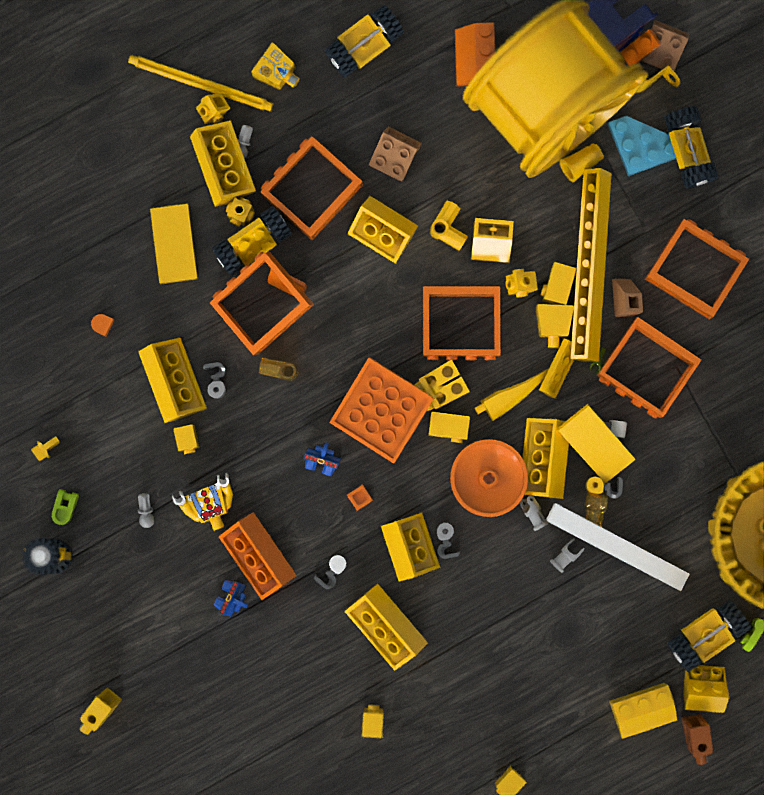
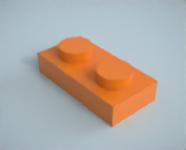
(641, 48)

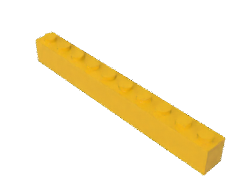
(591, 265)

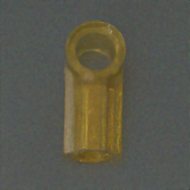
(276, 369)
(595, 507)

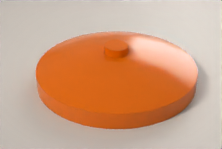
(489, 478)

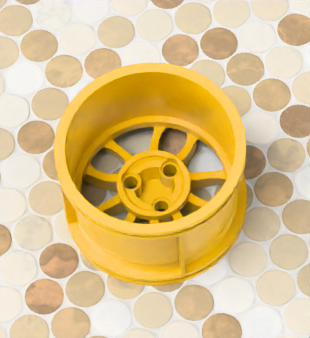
(553, 85)

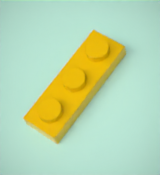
(558, 370)

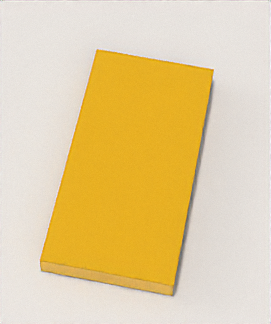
(174, 243)
(596, 443)

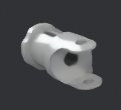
(532, 510)
(564, 558)

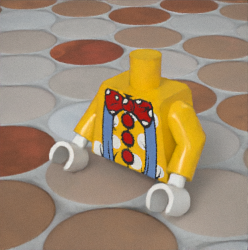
(208, 503)

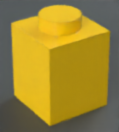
(186, 439)
(509, 782)

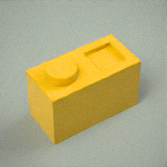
(558, 284)
(449, 426)
(372, 721)

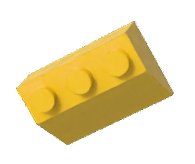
(382, 229)
(410, 547)
(644, 710)

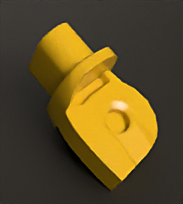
(40, 450)

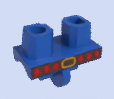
(322, 456)
(233, 600)

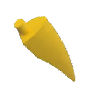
(504, 400)

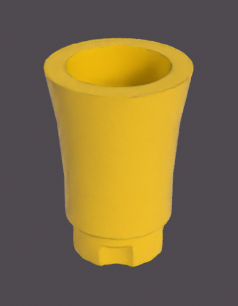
(586, 158)

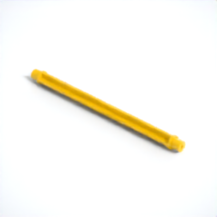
(200, 83)

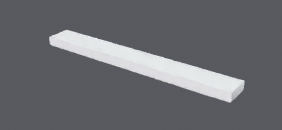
(617, 547)

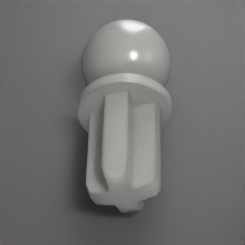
(244, 138)
(146, 519)

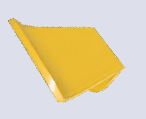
(665, 72)

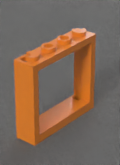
(333, 209)
(461, 291)
(682, 295)
(278, 329)
(674, 348)

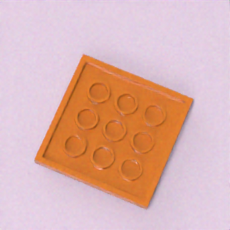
(382, 410)

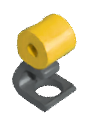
(596, 486)

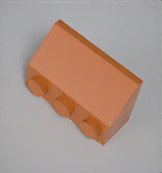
(473, 50)

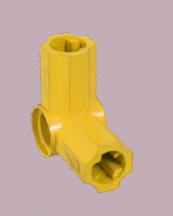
(445, 219)

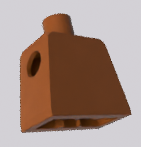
(698, 737)

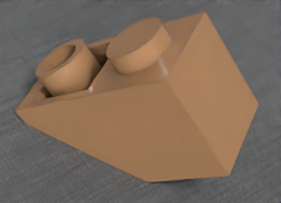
(626, 298)

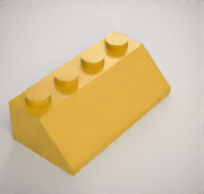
(222, 162)
(172, 379)
(545, 458)
(386, 627)

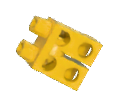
(434, 385)

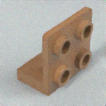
(672, 46)
(394, 153)

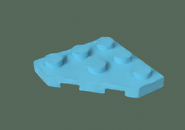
(640, 144)

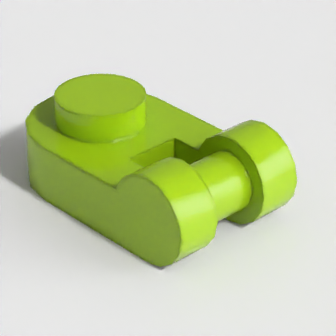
(62, 514)
(749, 640)

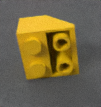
(492, 240)
(706, 689)

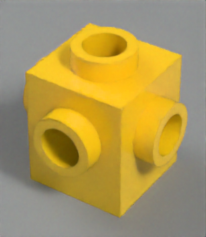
(212, 108)
(240, 218)
(521, 283)

